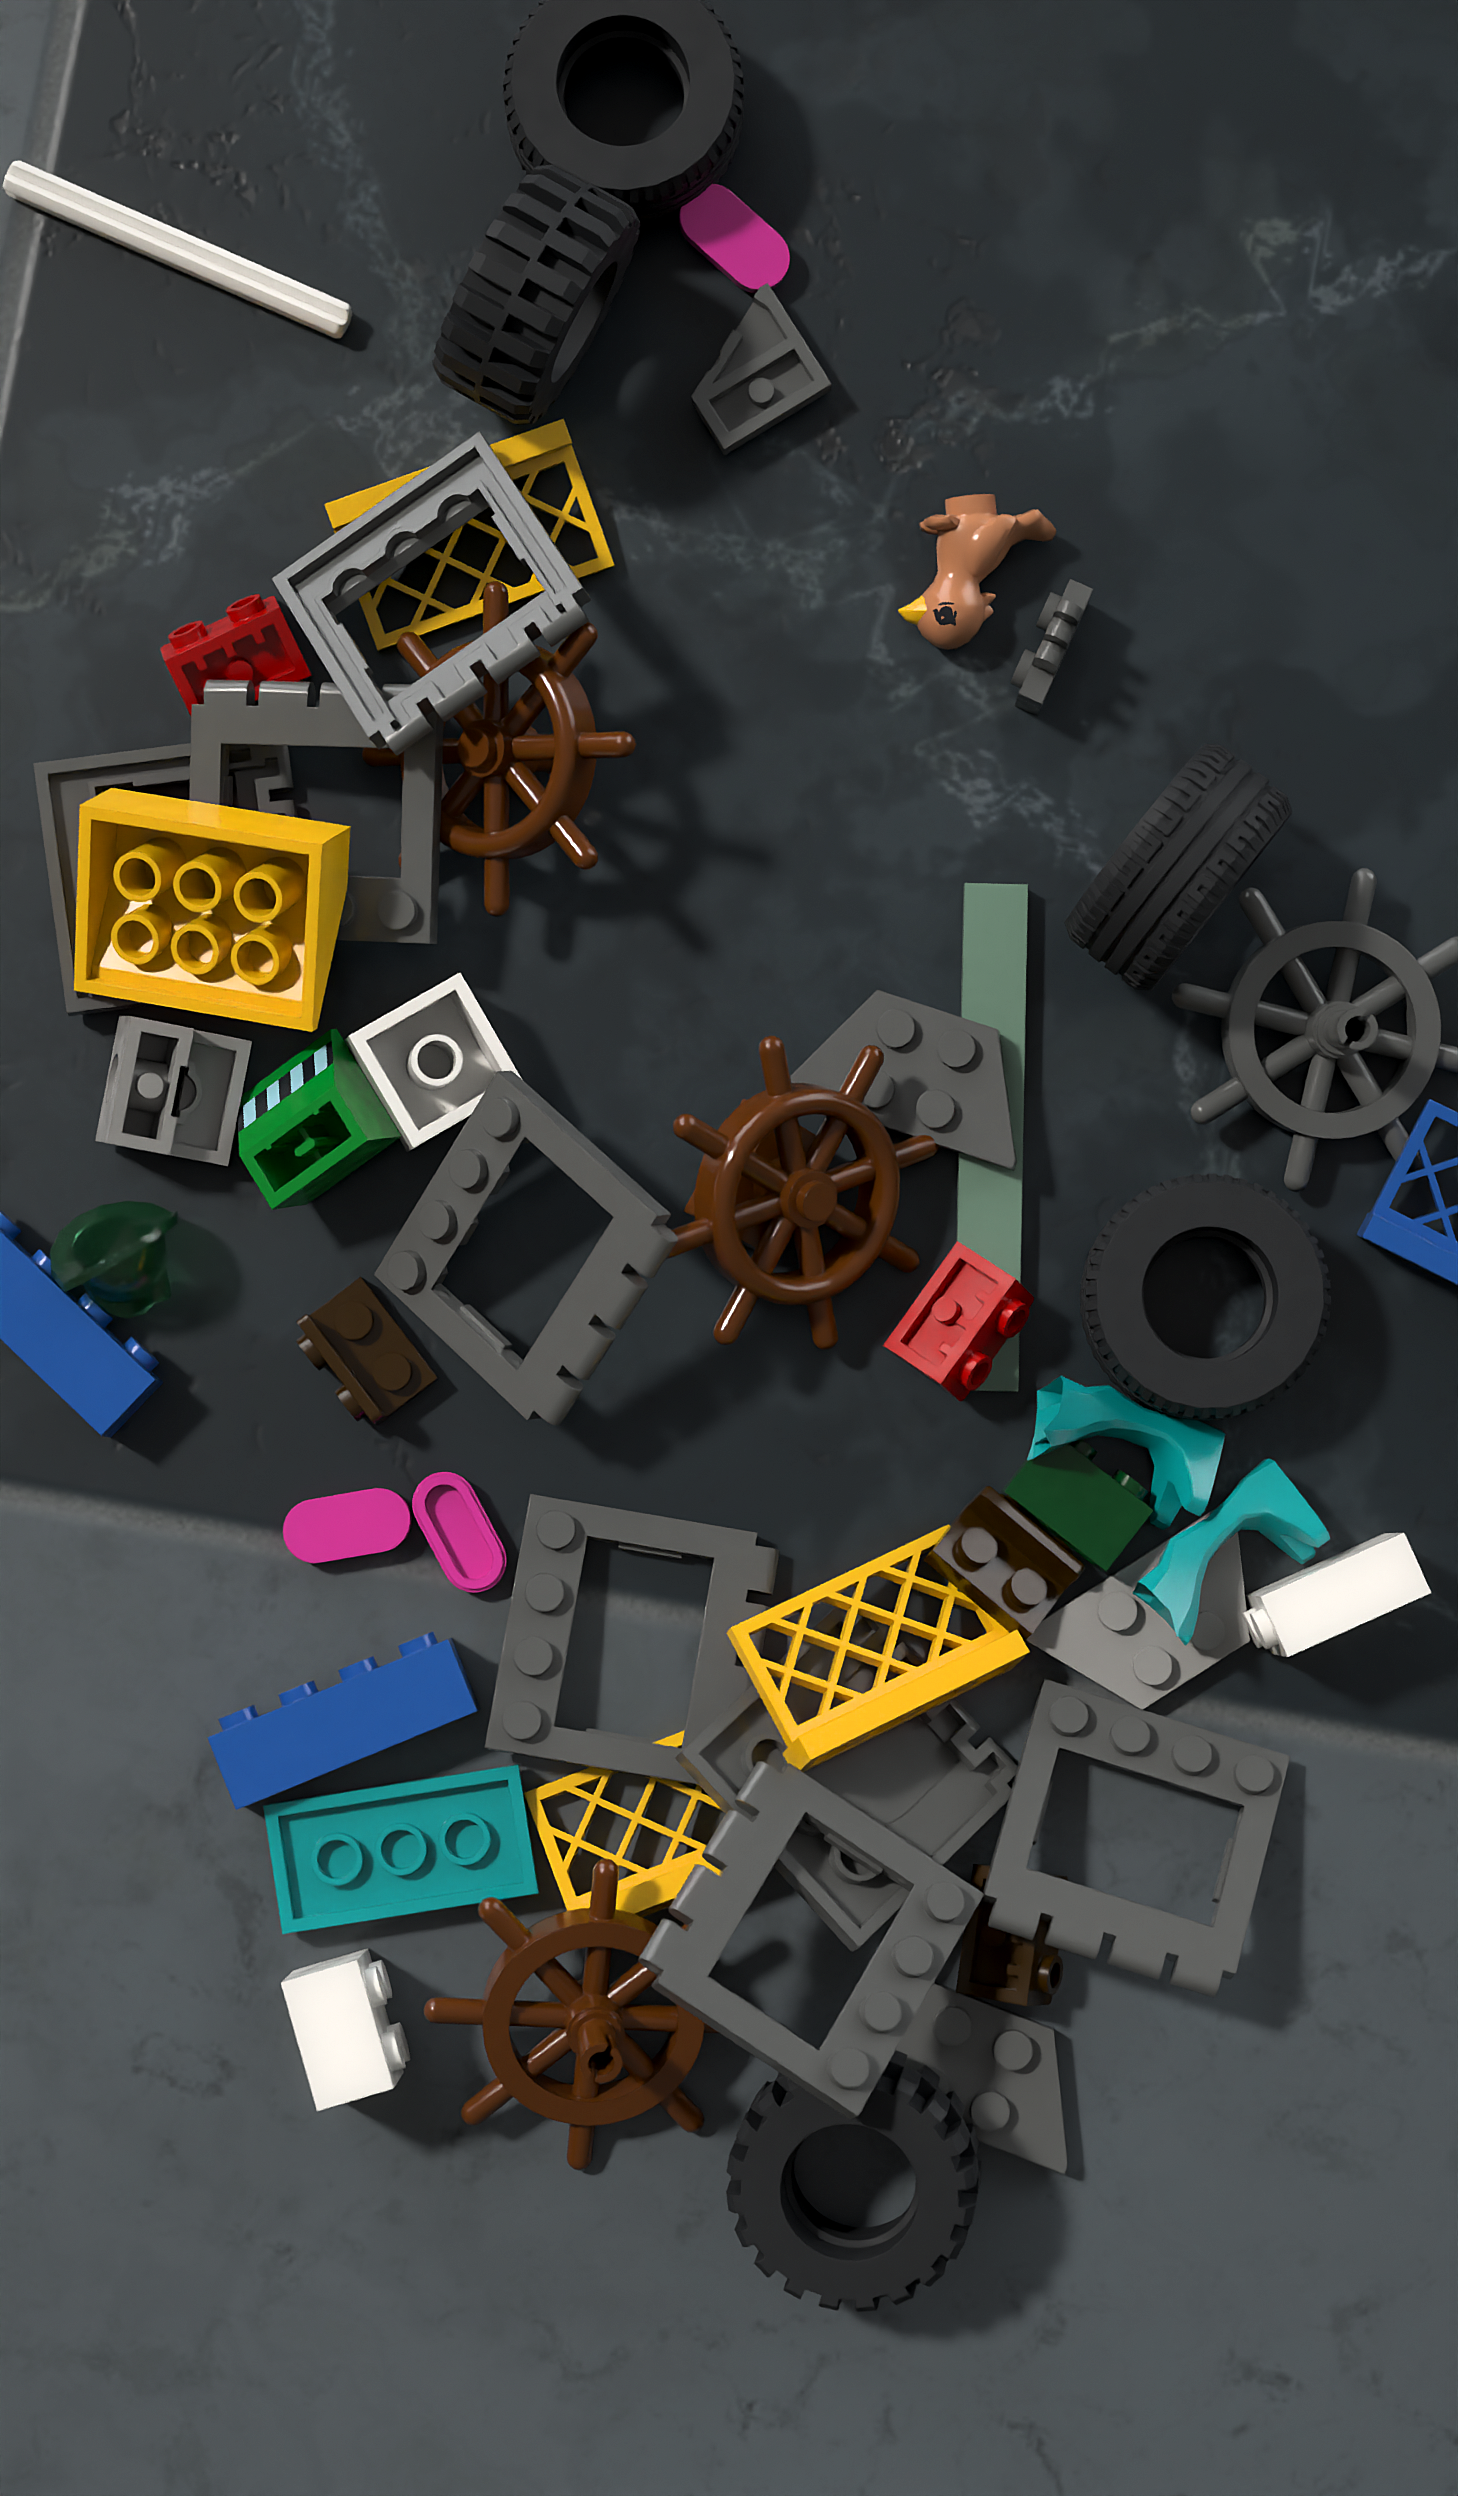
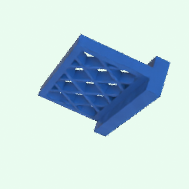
(1409, 1236)

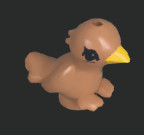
(968, 548)

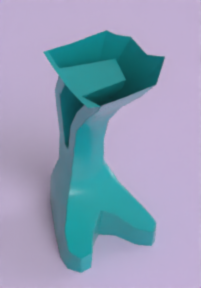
(1181, 1448)
(1260, 1502)

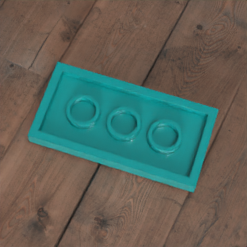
(400, 1848)

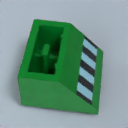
(311, 1124)

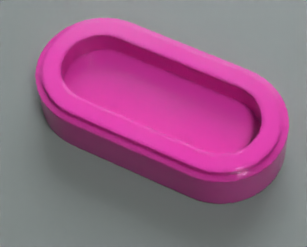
(734, 239)
(347, 1525)
(459, 1532)

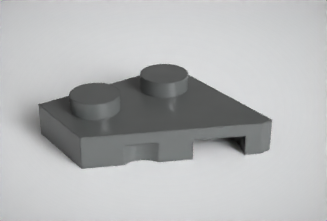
(759, 376)

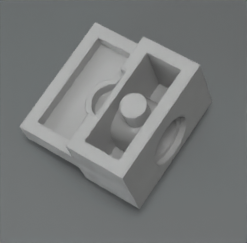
(144, 1086)

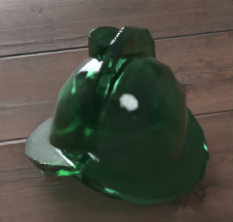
(116, 1256)

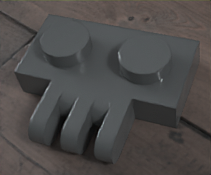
(1059, 620)

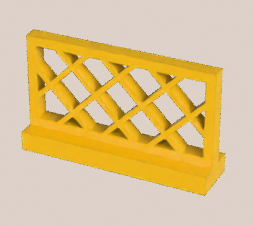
(521, 457)
(886, 1703)
(648, 1888)

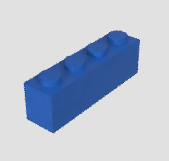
(69, 1340)
(344, 1722)

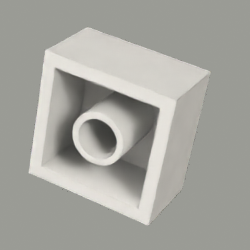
(430, 1060)
(345, 2028)

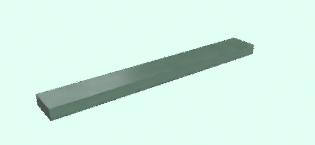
(996, 996)

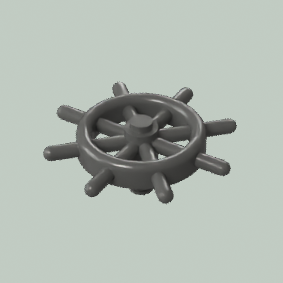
(1327, 1029)

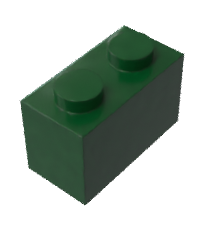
(1080, 1502)

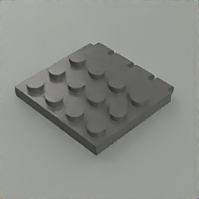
(911, 1779)

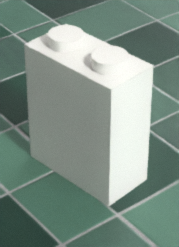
(1335, 1595)

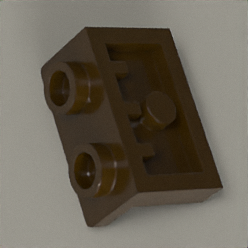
(365, 1352)
(1004, 1562)
(1004, 1964)

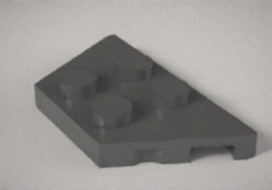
(936, 1076)
(997, 2067)

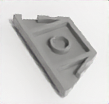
(1130, 1646)

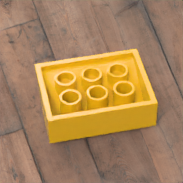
(208, 907)

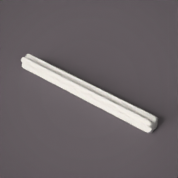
(177, 249)

